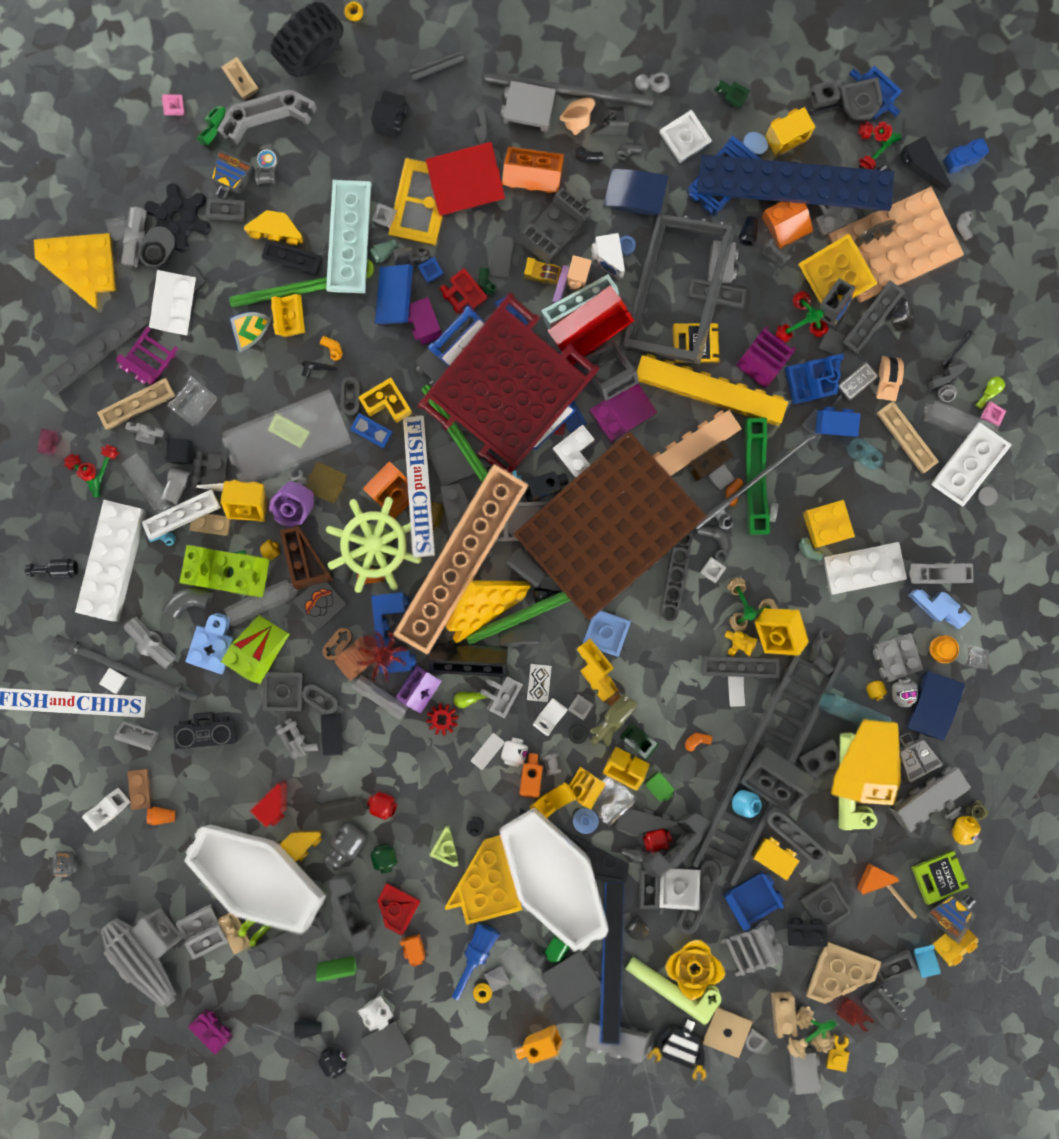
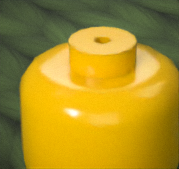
(270, 549)
(876, 690)

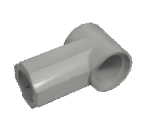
(176, 483)

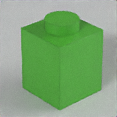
(659, 787)

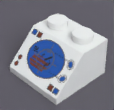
(609, 255)

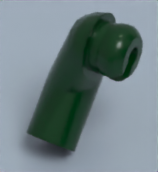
(484, 283)

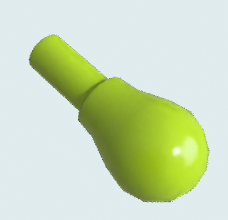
(994, 387)
(464, 699)

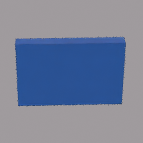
(393, 294)

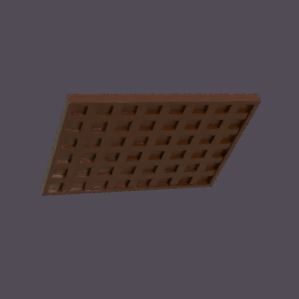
(609, 525)

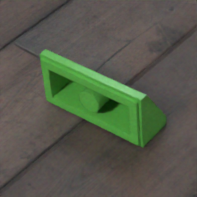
(336, 968)

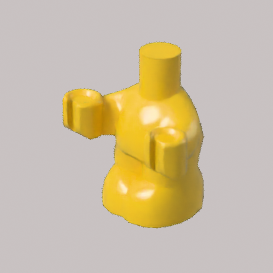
(740, 641)

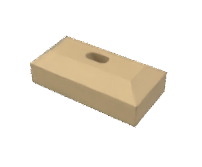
(235, 71)

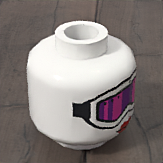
(514, 752)

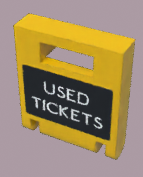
(690, 330)

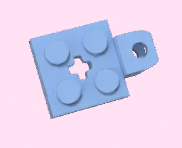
(213, 635)

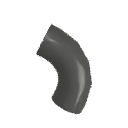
(187, 598)

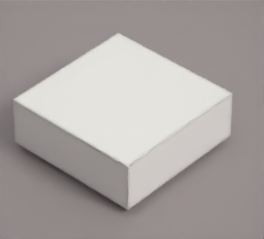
(713, 570)
(113, 680)

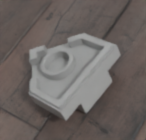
(146, 433)

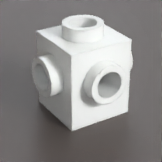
(375, 1014)

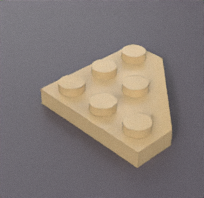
(840, 973)

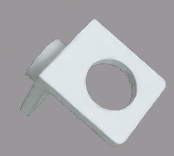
(550, 716)

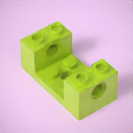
(209, 569)

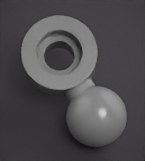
(658, 82)

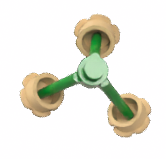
(738, 620)

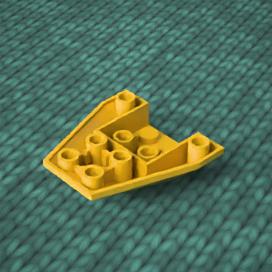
(871, 765)

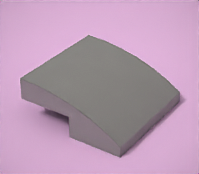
(201, 931)

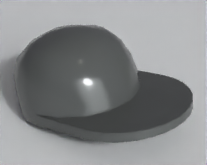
(156, 247)

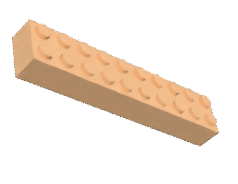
(460, 559)

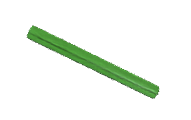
(281, 291)
(461, 441)
(518, 617)

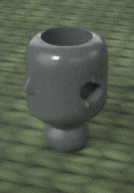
(346, 844)

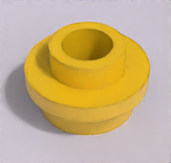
(353, 6)
(479, 987)

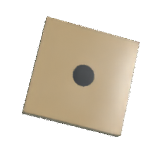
(727, 1032)

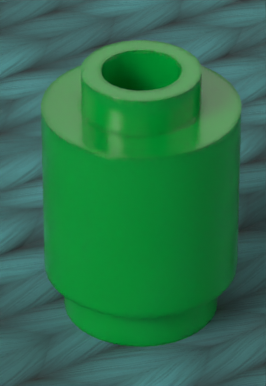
(556, 950)

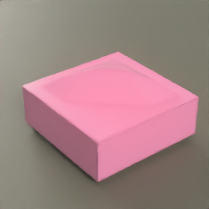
(172, 104)
(993, 413)

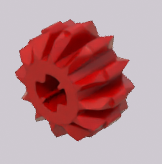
(435, 718)

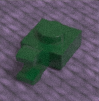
(734, 94)

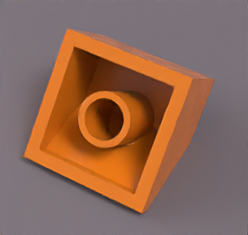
(787, 222)
(389, 483)

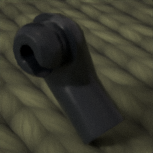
(582, 155)

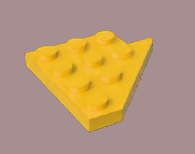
(80, 262)

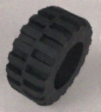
(306, 39)

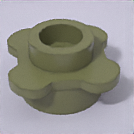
(983, 812)

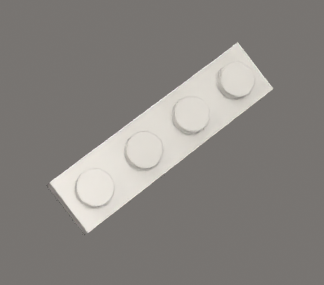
(181, 514)

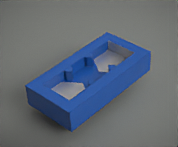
(371, 430)

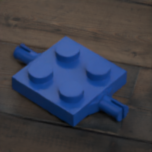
(888, 90)

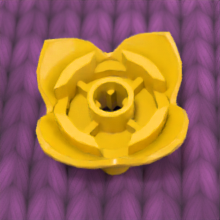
(694, 983)

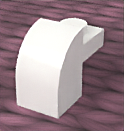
(106, 809)

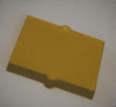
(326, 482)

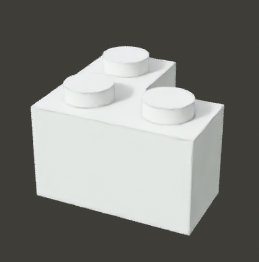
(570, 450)

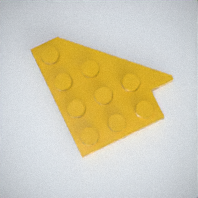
(483, 603)
(487, 885)

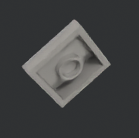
(897, 657)

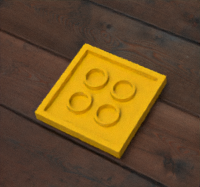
(834, 262)

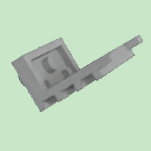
(764, 945)

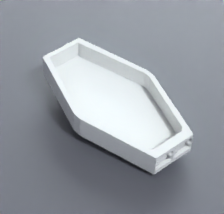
(254, 878)
(554, 879)

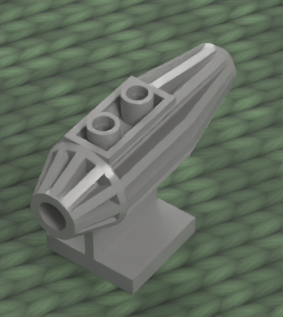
(137, 953)

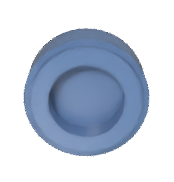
(628, 245)

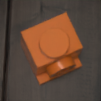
(413, 949)

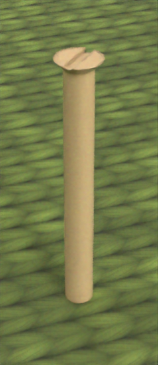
(903, 903)

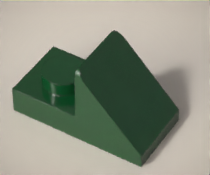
(639, 741)

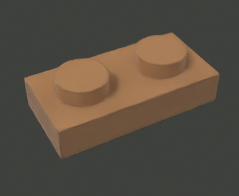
(139, 789)

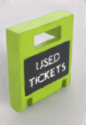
(944, 876)

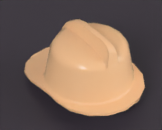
(578, 114)

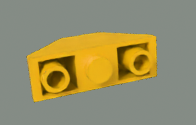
(275, 227)
(299, 841)

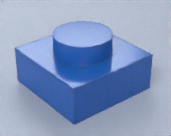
(430, 270)

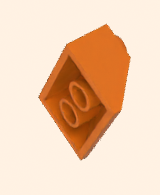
(532, 169)

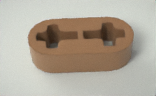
(334, 640)

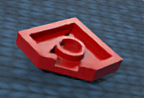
(397, 908)

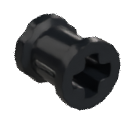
(475, 820)

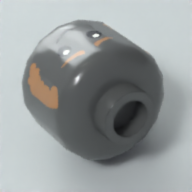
(62, 863)

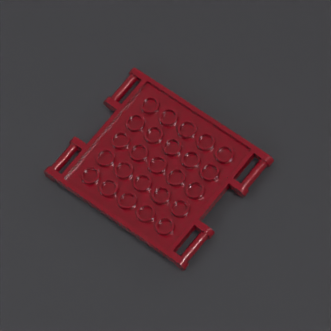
(508, 385)

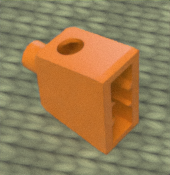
(531, 786)

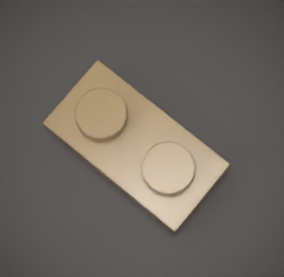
(211, 524)

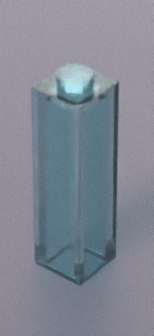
(848, 709)

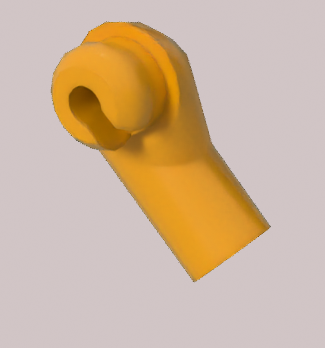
(334, 347)

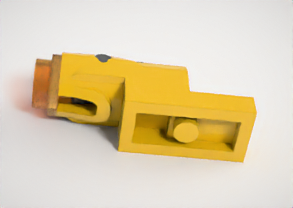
(597, 673)

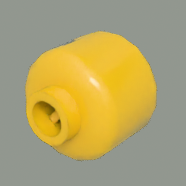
(965, 830)

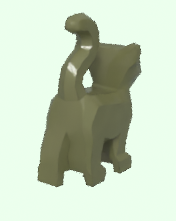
(614, 720)

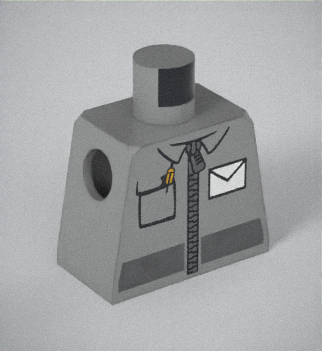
(916, 758)

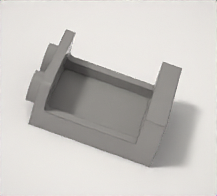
(528, 105)

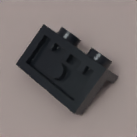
(807, 933)

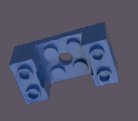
(386, 605)

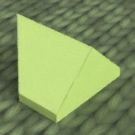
(445, 849)

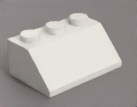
(172, 302)

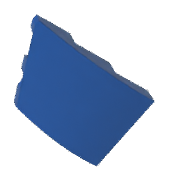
(814, 378)

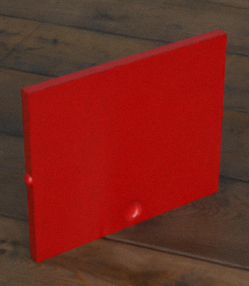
(465, 178)

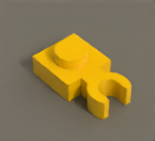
(838, 1057)

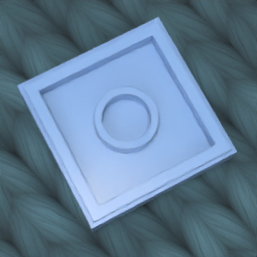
(608, 632)

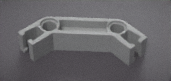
(264, 110)

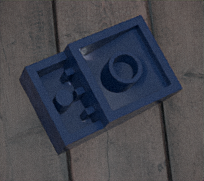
(636, 191)
(935, 705)

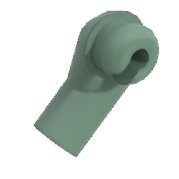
(807, 550)

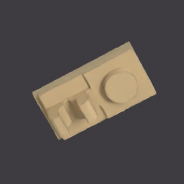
(230, 925)

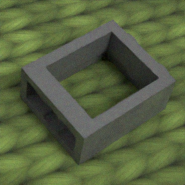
(619, 382)

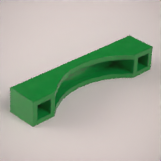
(755, 462)

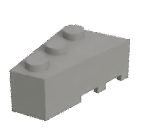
(632, 1045)

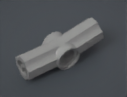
(133, 236)
(149, 642)

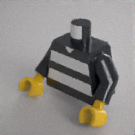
(681, 1046)

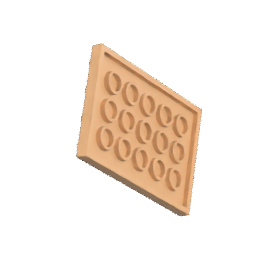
(916, 246)

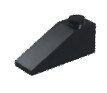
(923, 161)

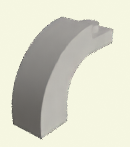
(941, 573)

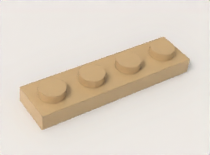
(136, 404)
(907, 437)

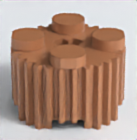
(348, 659)

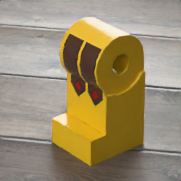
(542, 272)

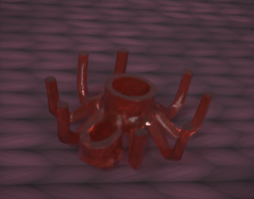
(382, 655)

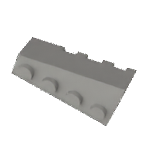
(929, 797)

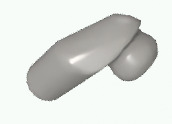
(963, 224)

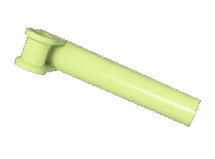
(849, 814)
(700, 1008)

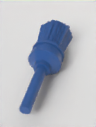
(477, 953)

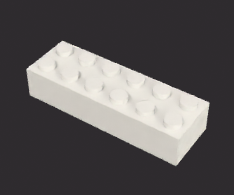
(111, 561)

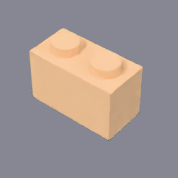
(578, 273)

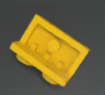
(288, 315)
(953, 952)

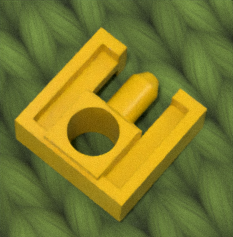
(584, 794)

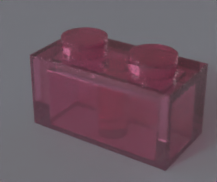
(47, 442)

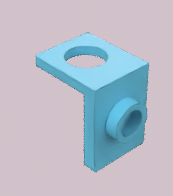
(927, 961)

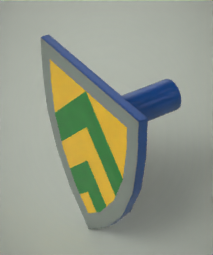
(248, 328)

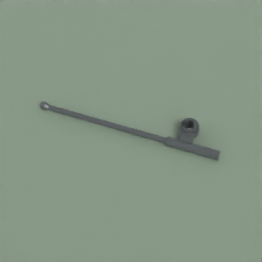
(722, 518)

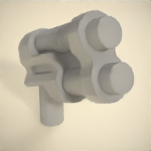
(297, 747)

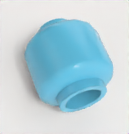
(746, 803)

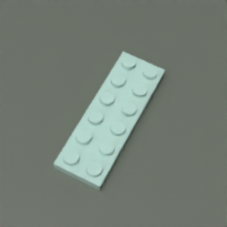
(348, 236)

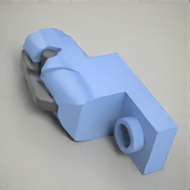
(942, 606)

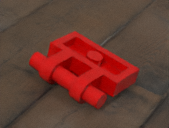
(467, 288)

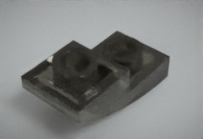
(879, 230)

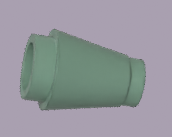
(382, 251)

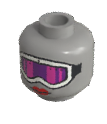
(904, 692)

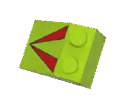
(255, 649)

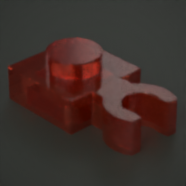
(853, 1013)

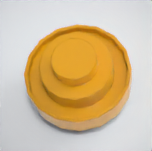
(944, 649)

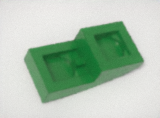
(213, 120)

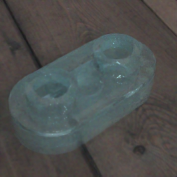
(865, 455)

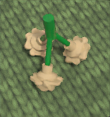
(821, 1038)

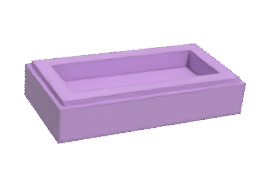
(561, 284)

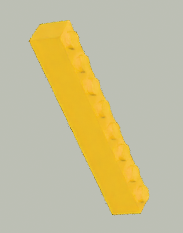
(711, 390)

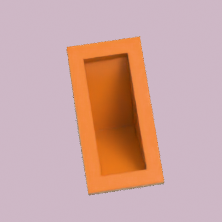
(874, 879)

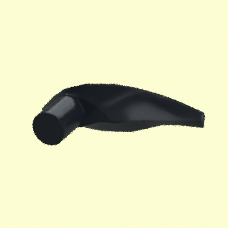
(315, 366)

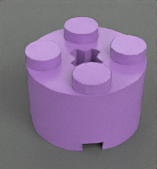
(292, 504)

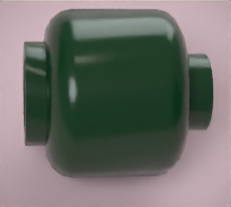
(383, 858)

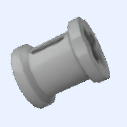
(552, 764)

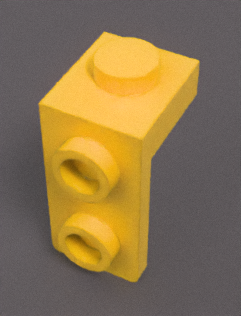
(554, 800)

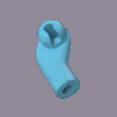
(169, 538)

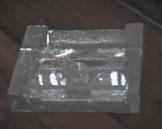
(197, 405)

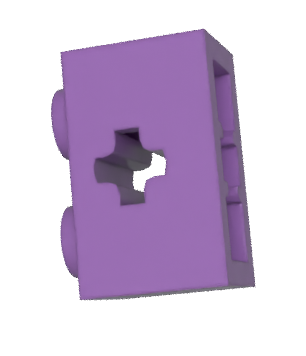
(418, 689)

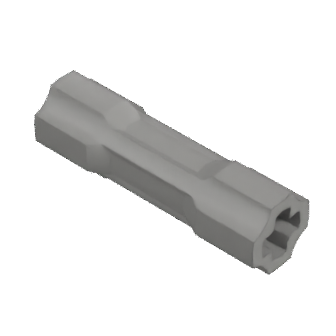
(379, 696)

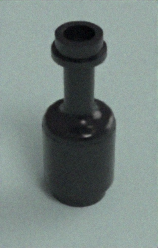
(56, 568)

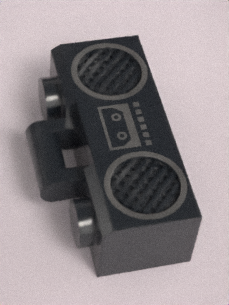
(196, 735)

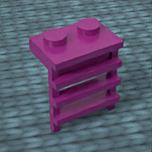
(762, 365)
(144, 371)

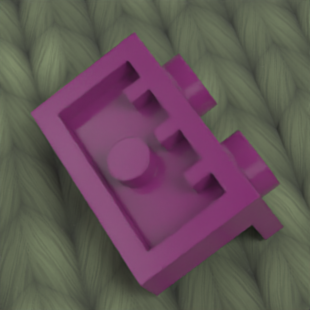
(210, 1031)

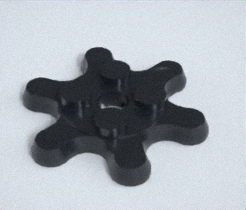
(189, 219)

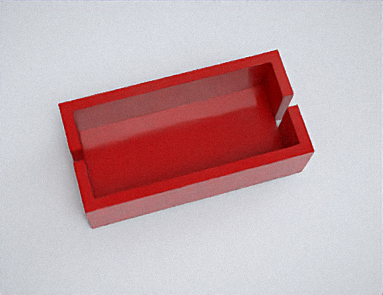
(592, 323)

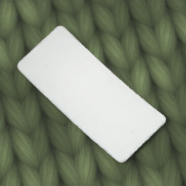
(736, 691)
(487, 751)

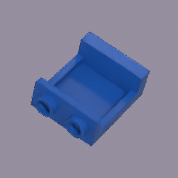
(753, 899)

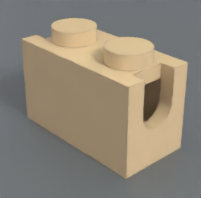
(784, 1014)

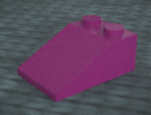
(622, 413)

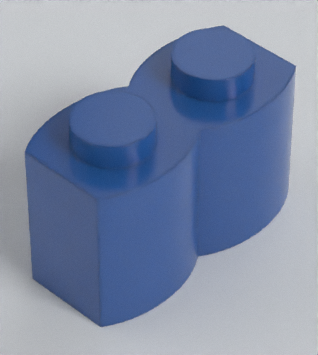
(965, 155)

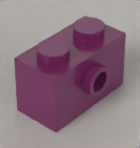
(424, 320)

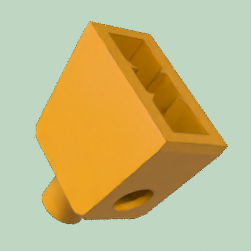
(540, 1045)

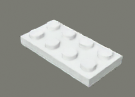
(971, 464)
(864, 568)

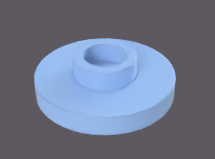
(756, 143)
(585, 820)

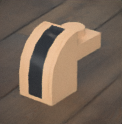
(891, 377)

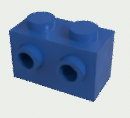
(837, 423)

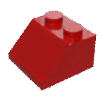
(272, 806)

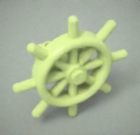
(373, 546)

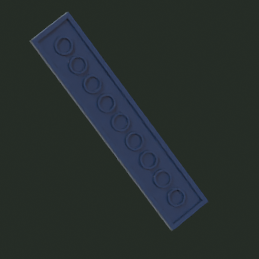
(796, 182)

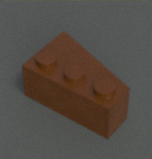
(302, 561)

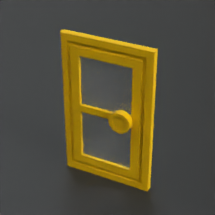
(415, 205)

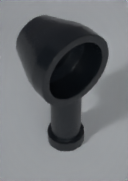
(541, 594)

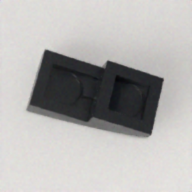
(331, 735)

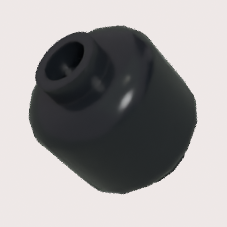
(332, 1062)

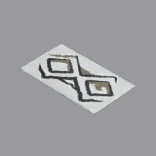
(539, 683)

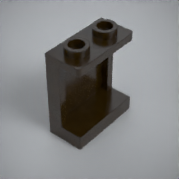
(709, 461)

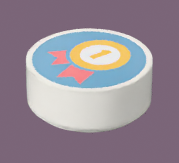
(266, 159)

